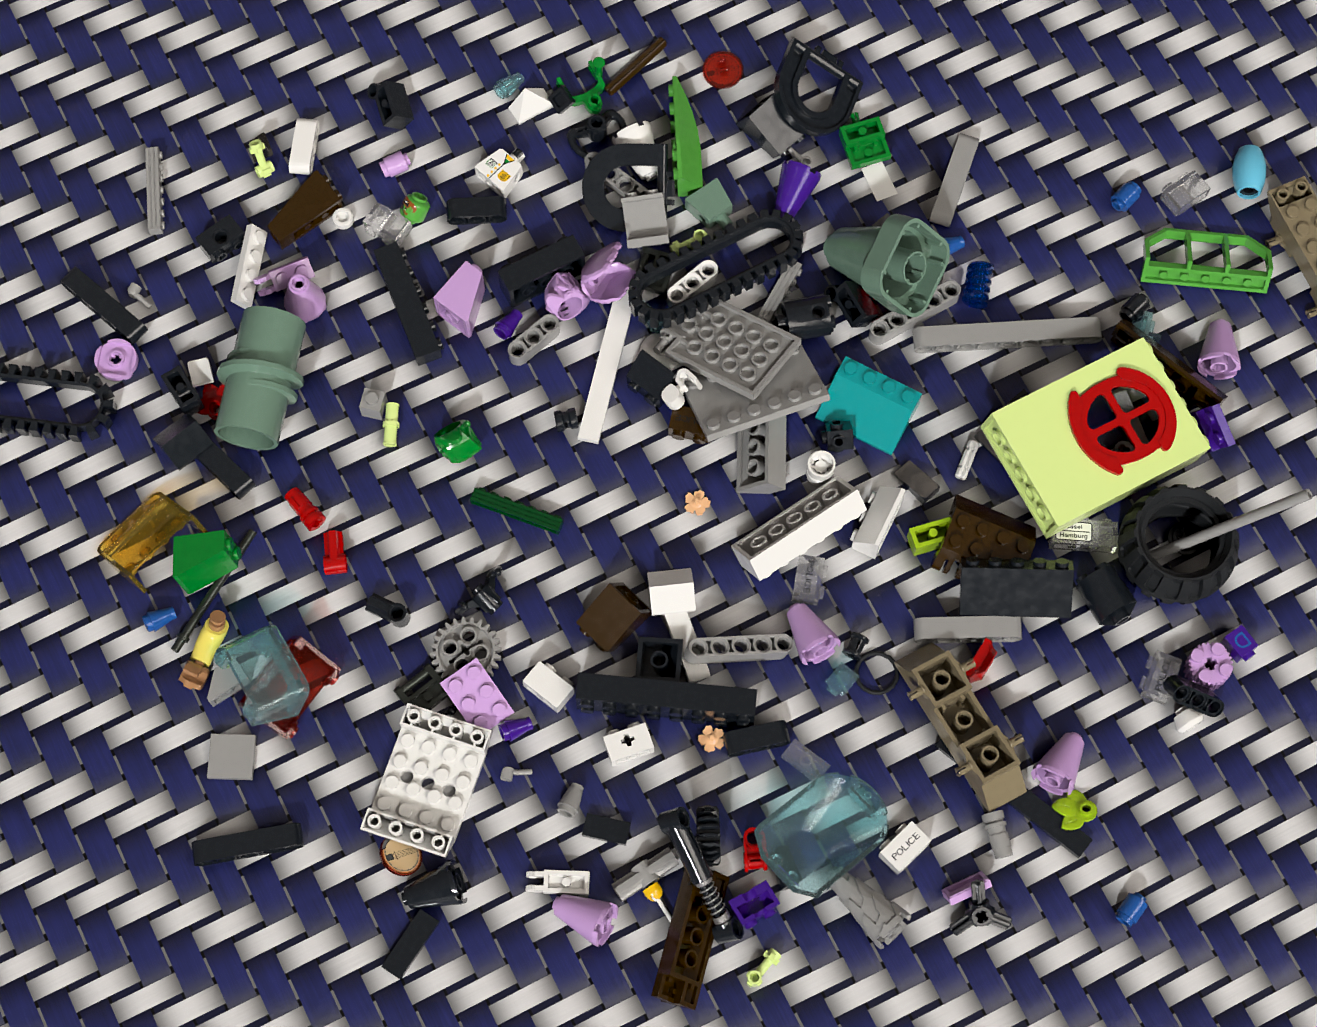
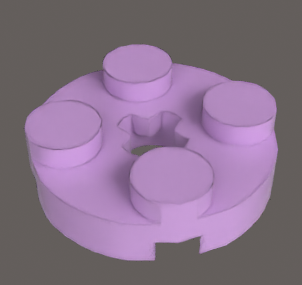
(109, 351)

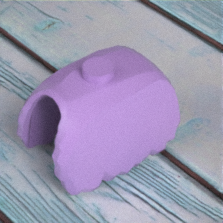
(604, 279)

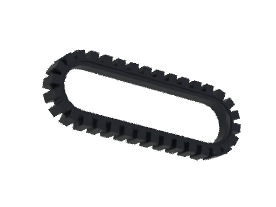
(709, 246)

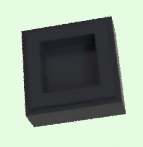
(561, 99)

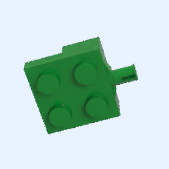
(864, 142)

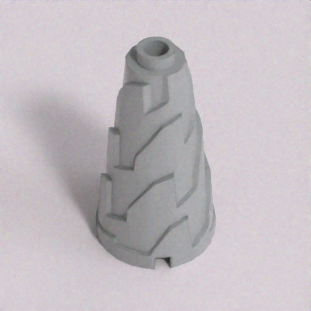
(871, 910)

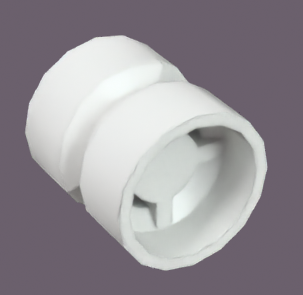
(820, 468)

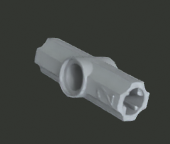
(645, 874)

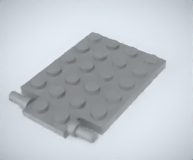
(729, 347)

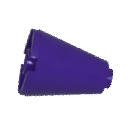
(795, 186)

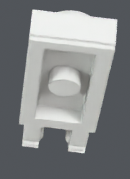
(560, 882)

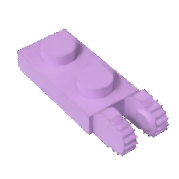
(281, 275)

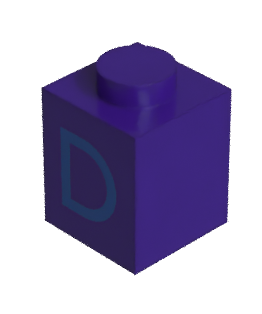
(1240, 644)

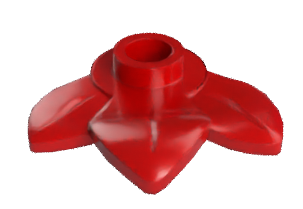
(211, 399)

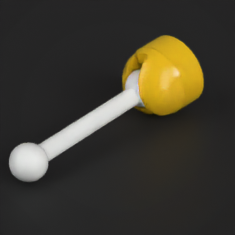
(654, 893)

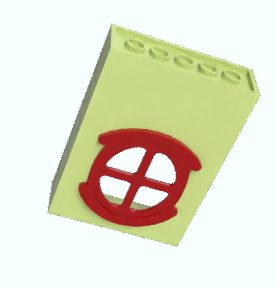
(1057, 455)

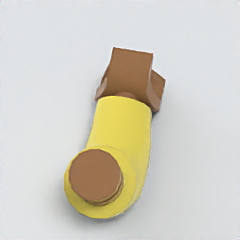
(209, 640)

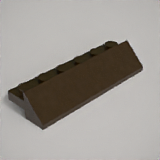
(1188, 383)
(687, 945)

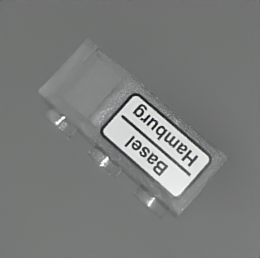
(1087, 536)

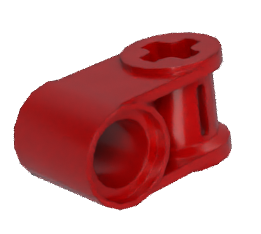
(752, 853)

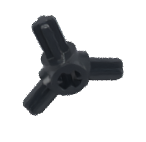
(977, 904)

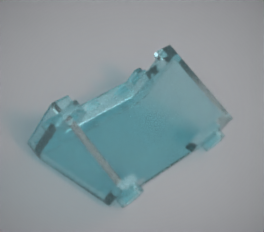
(266, 674)

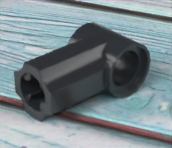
(387, 609)

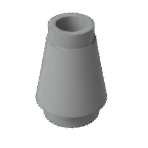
(570, 802)

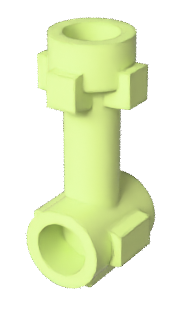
(265, 167)
(698, 234)
(754, 977)

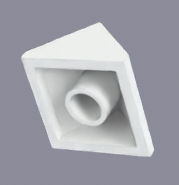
(671, 591)

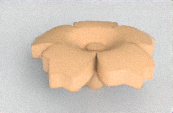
(696, 503)
(711, 739)

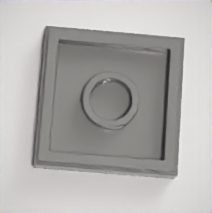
(231, 757)

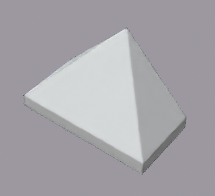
(529, 104)

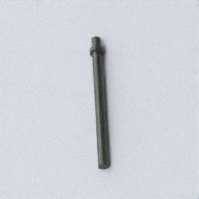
(182, 637)

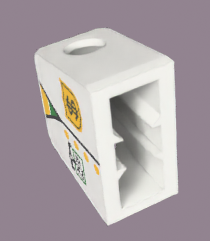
(501, 171)

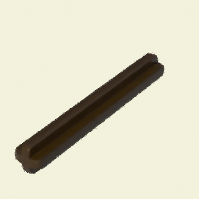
(635, 66)

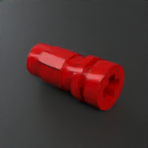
(309, 514)

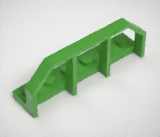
(1207, 276)

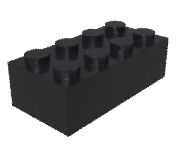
(533, 272)

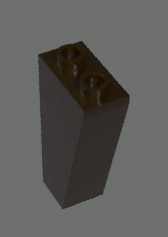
(305, 210)

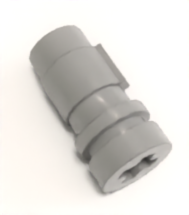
(997, 833)

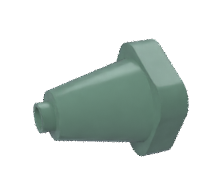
(892, 262)

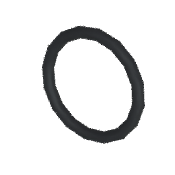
(875, 692)

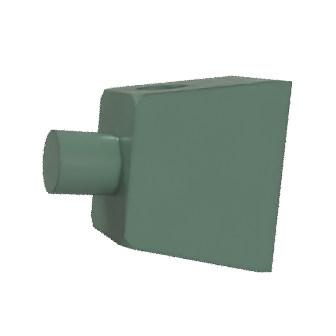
(710, 205)

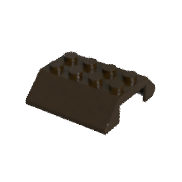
(982, 534)

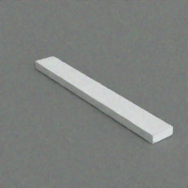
(605, 371)

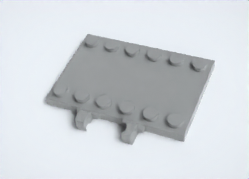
(727, 412)

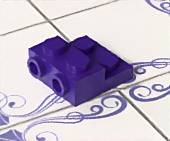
(1214, 426)

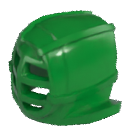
(457, 441)

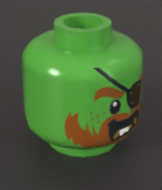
(415, 207)

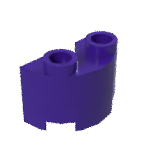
(754, 904)

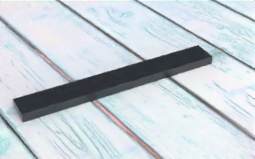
(1042, 816)

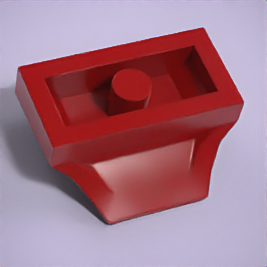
(983, 661)

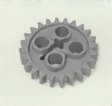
(454, 637)

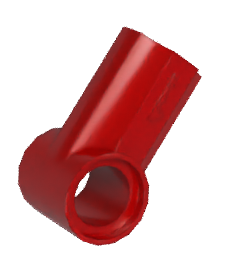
(334, 559)

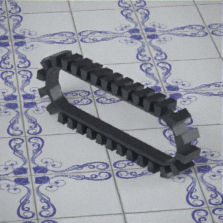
(54, 381)

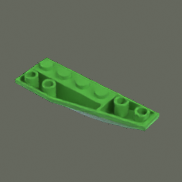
(686, 145)

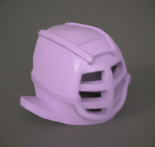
(566, 290)

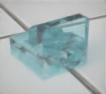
(1147, 326)
(841, 680)

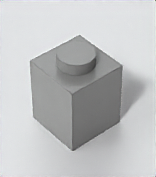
(373, 404)

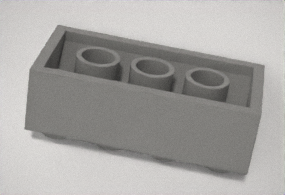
(762, 458)

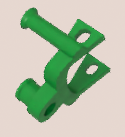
(591, 97)

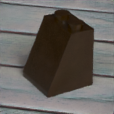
(613, 616)

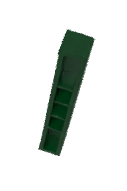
(517, 510)

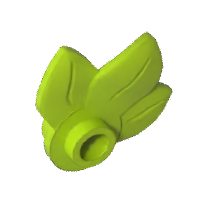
(1072, 807)

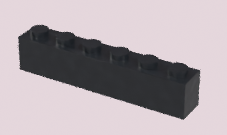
(408, 304)

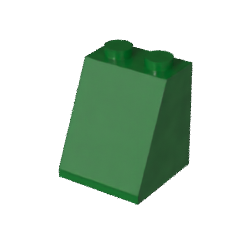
(203, 558)

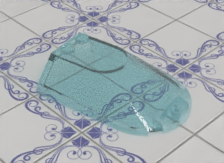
(822, 832)

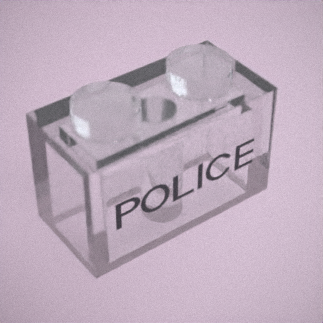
(808, 580)
(1159, 668)

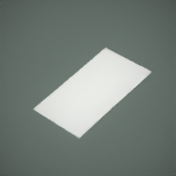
(879, 181)

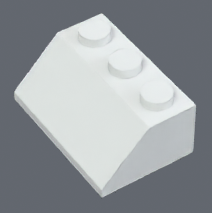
(877, 520)

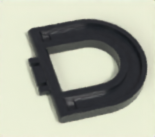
(788, 98)
(616, 157)

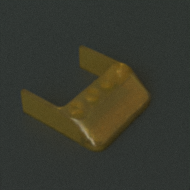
(144, 534)

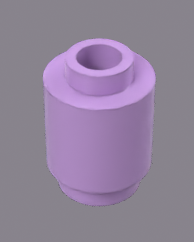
(395, 164)

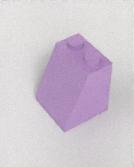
(461, 298)

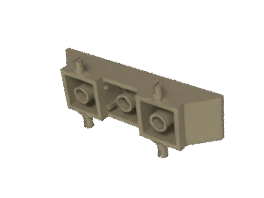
(1295, 227)
(974, 742)

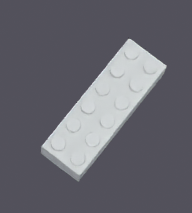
(799, 528)

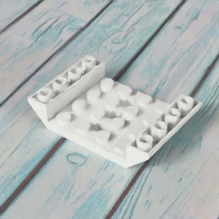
(434, 749)

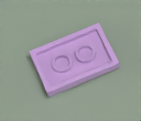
(476, 696)

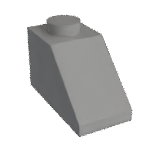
(222, 685)

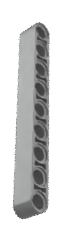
(1007, 335)

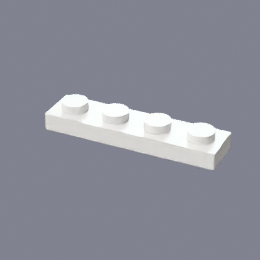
(248, 266)

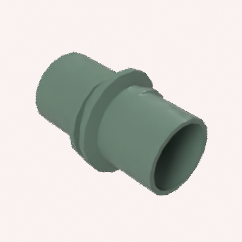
(260, 378)

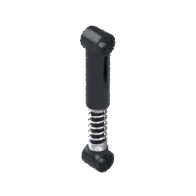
(676, 825)

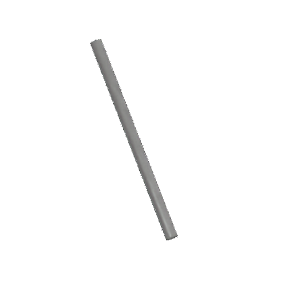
(1232, 524)

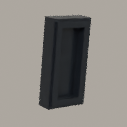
(606, 829)

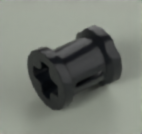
(855, 646)

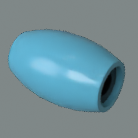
(1249, 172)

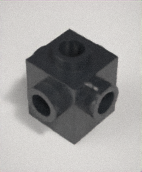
(838, 436)

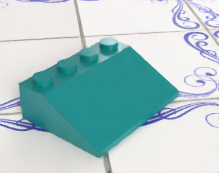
(872, 403)

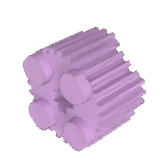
(1216, 657)

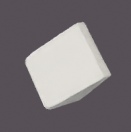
(200, 372)

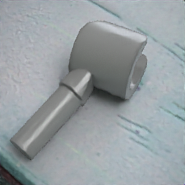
(806, 159)
(134, 290)
(508, 772)

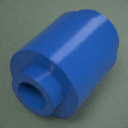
(1125, 196)
(1131, 909)

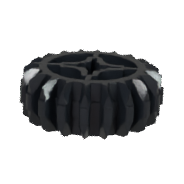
(709, 833)

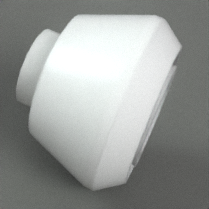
(1187, 719)

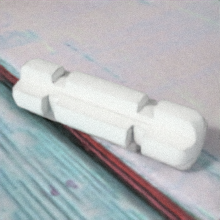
(967, 459)

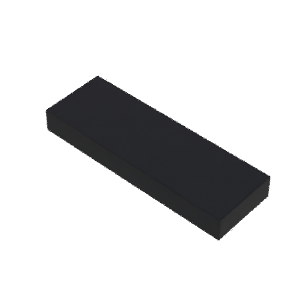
(410, 944)

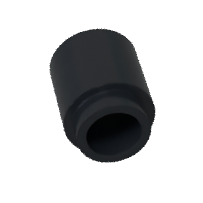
(1135, 307)

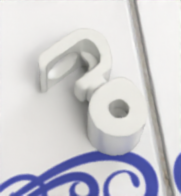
(673, 395)

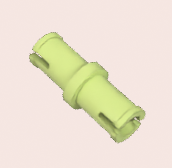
(391, 424)

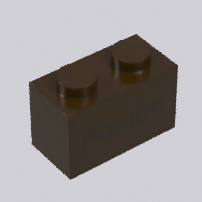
(685, 426)

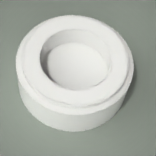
(343, 218)

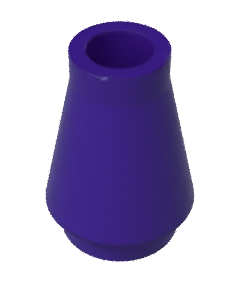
(506, 326)
(514, 728)

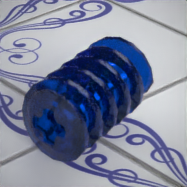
(977, 283)

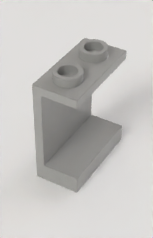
(645, 219)

